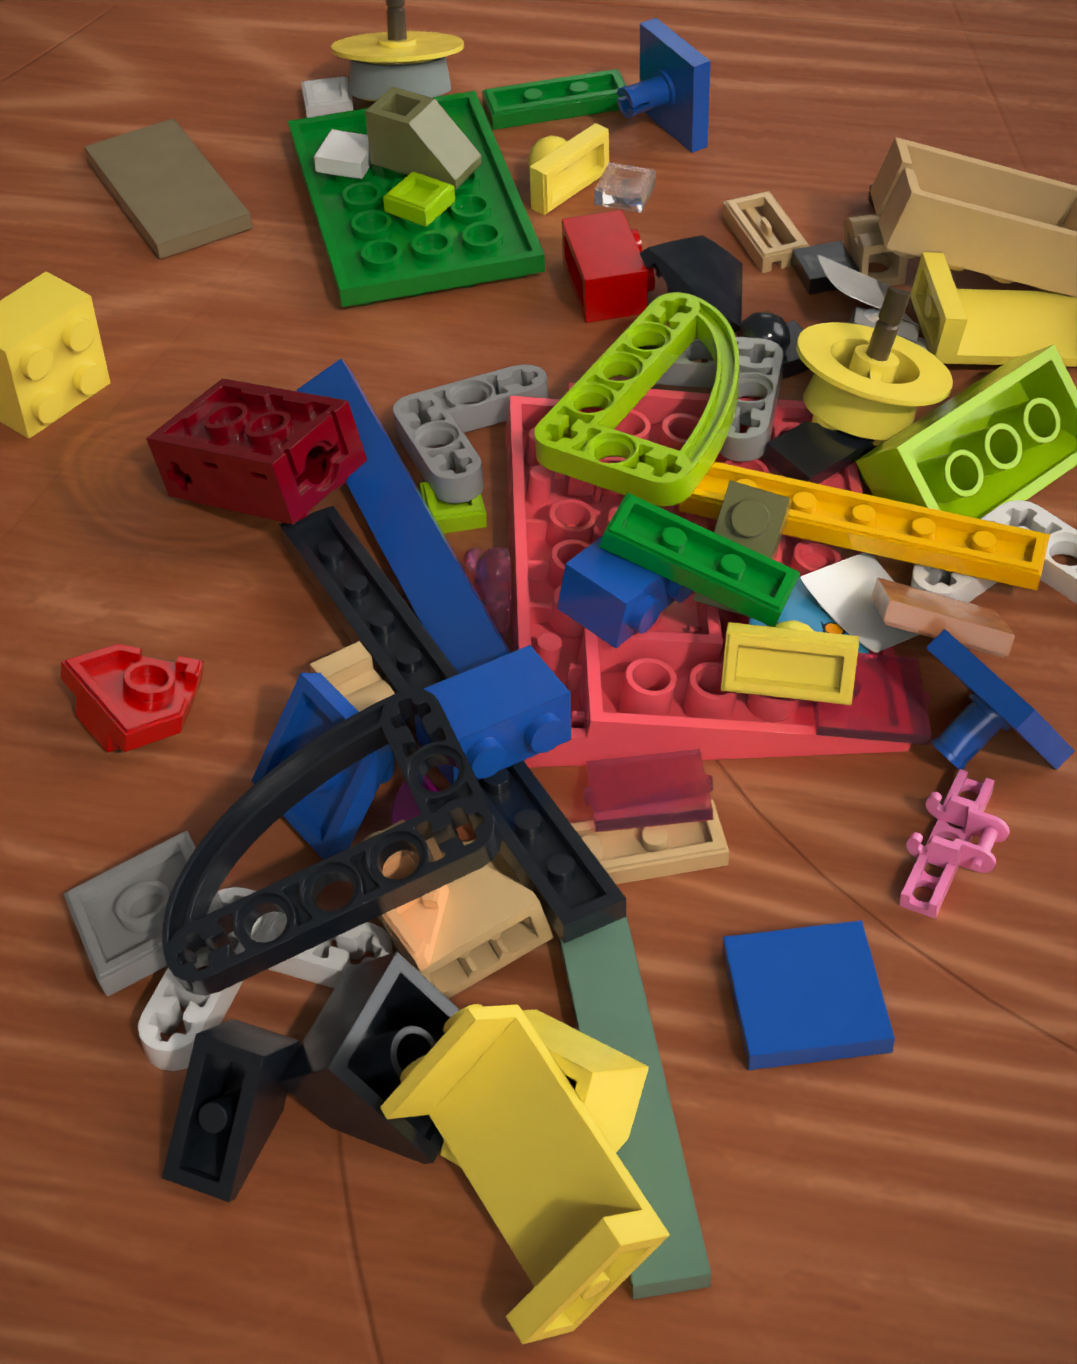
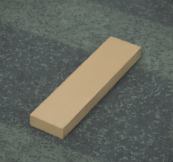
(648, 851)

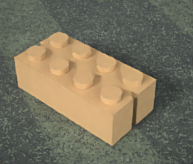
(978, 216)

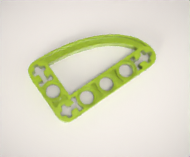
(650, 469)

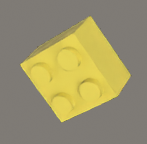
(47, 353)

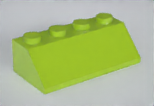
(984, 444)

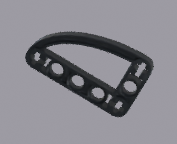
(186, 918)

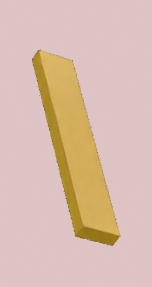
(887, 527)

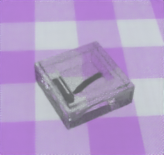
(625, 187)

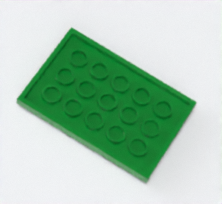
(389, 257)

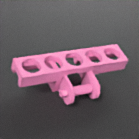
(953, 853)

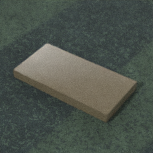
(168, 188)

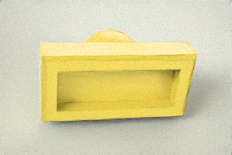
(566, 167)
(790, 662)

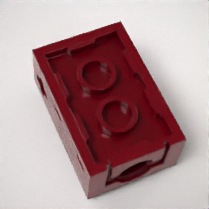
(258, 450)

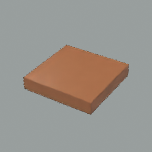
(932, 613)

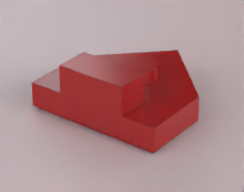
(131, 697)

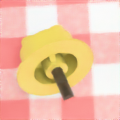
(870, 376)

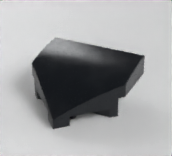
(701, 270)

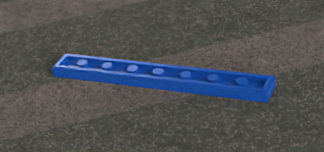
(411, 536)

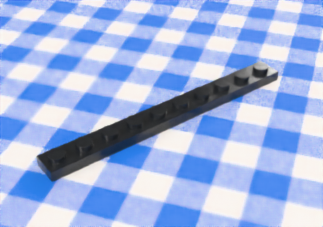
(534, 831)

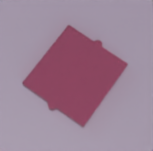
(884, 705)
(648, 790)

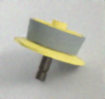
(398, 58)

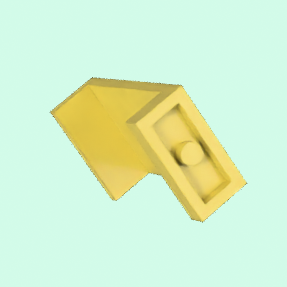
(989, 324)
(533, 1163)

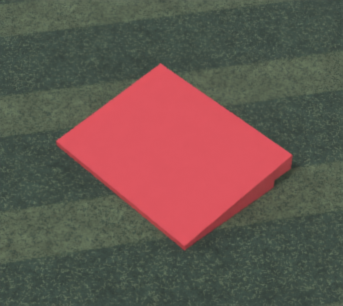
(662, 684)

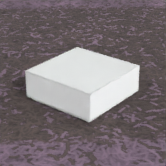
(326, 96)
(343, 155)

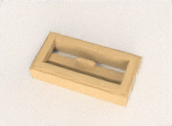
(756, 231)

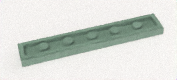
(613, 1009)

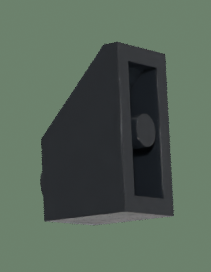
(227, 1107)

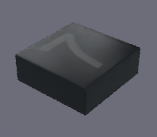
(809, 269)

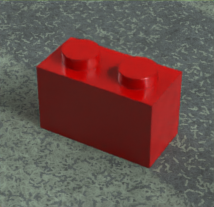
(606, 266)

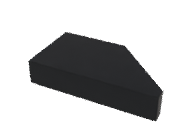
(814, 452)

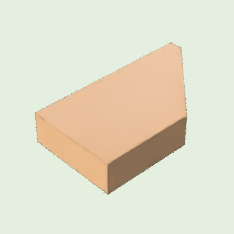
(418, 921)

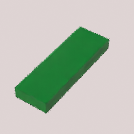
(552, 99)
(699, 559)

